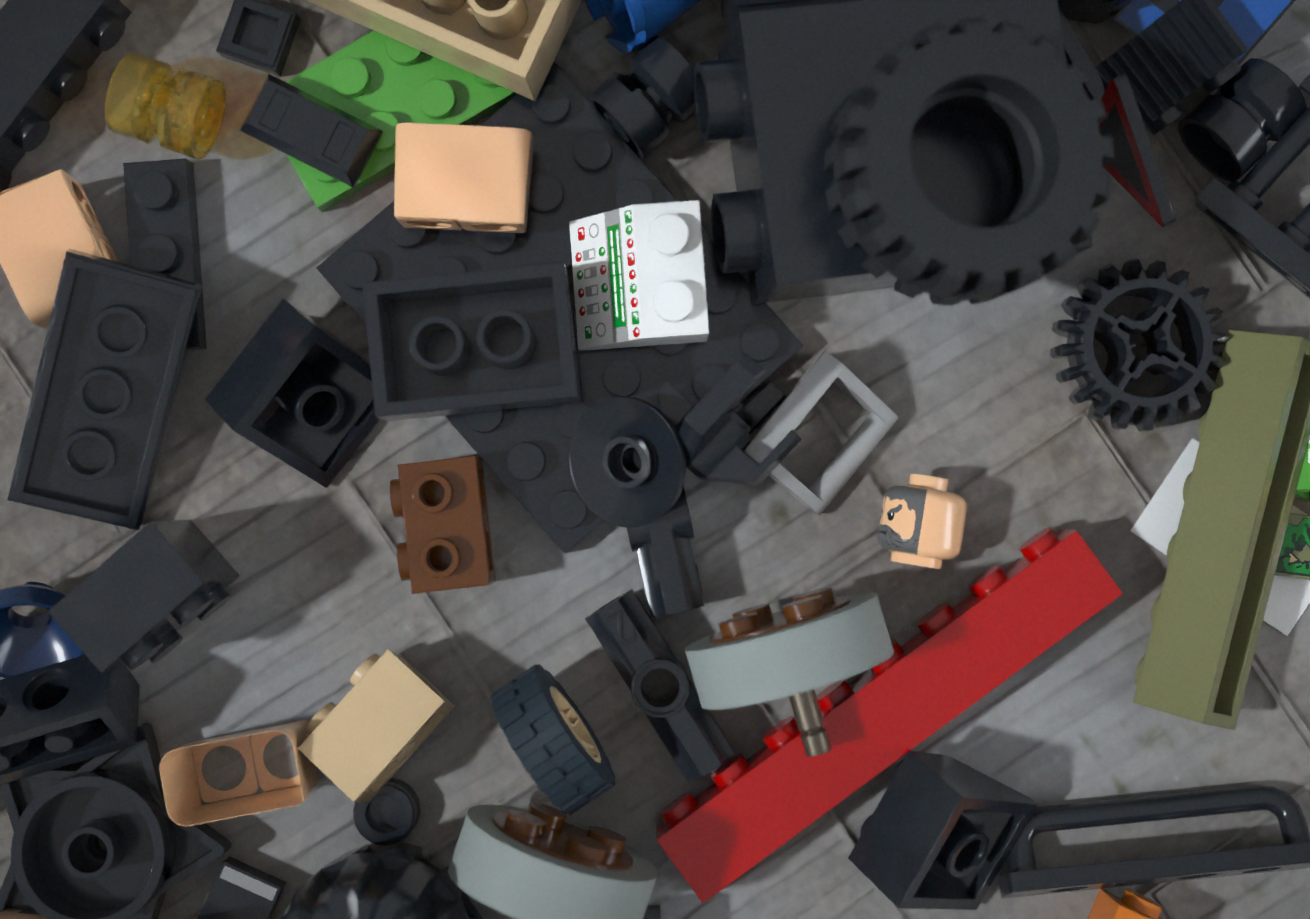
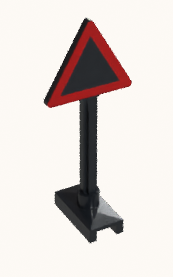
(1134, 158)

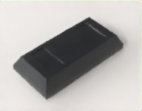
(311, 130)

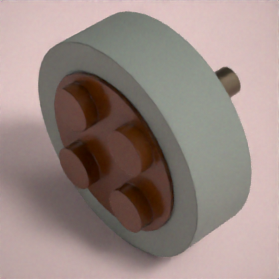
(790, 654)
(548, 867)

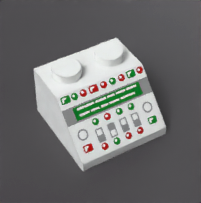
(639, 276)

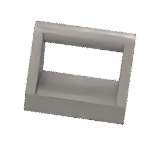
(793, 410)

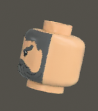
(922, 522)

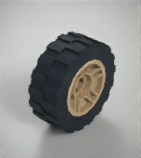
(552, 739)

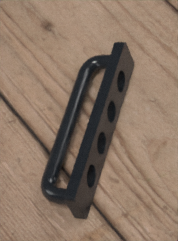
(1030, 881)

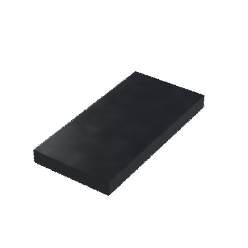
(104, 390)

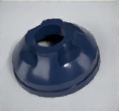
(31, 640)

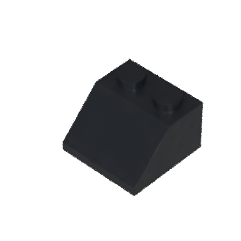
(298, 394)
(940, 833)

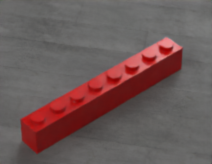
(885, 710)

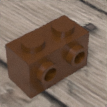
(443, 524)

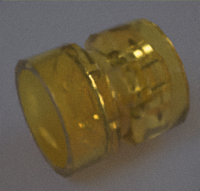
(154, 103)

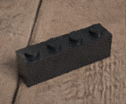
(45, 63)

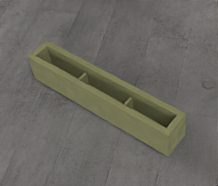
(1229, 531)

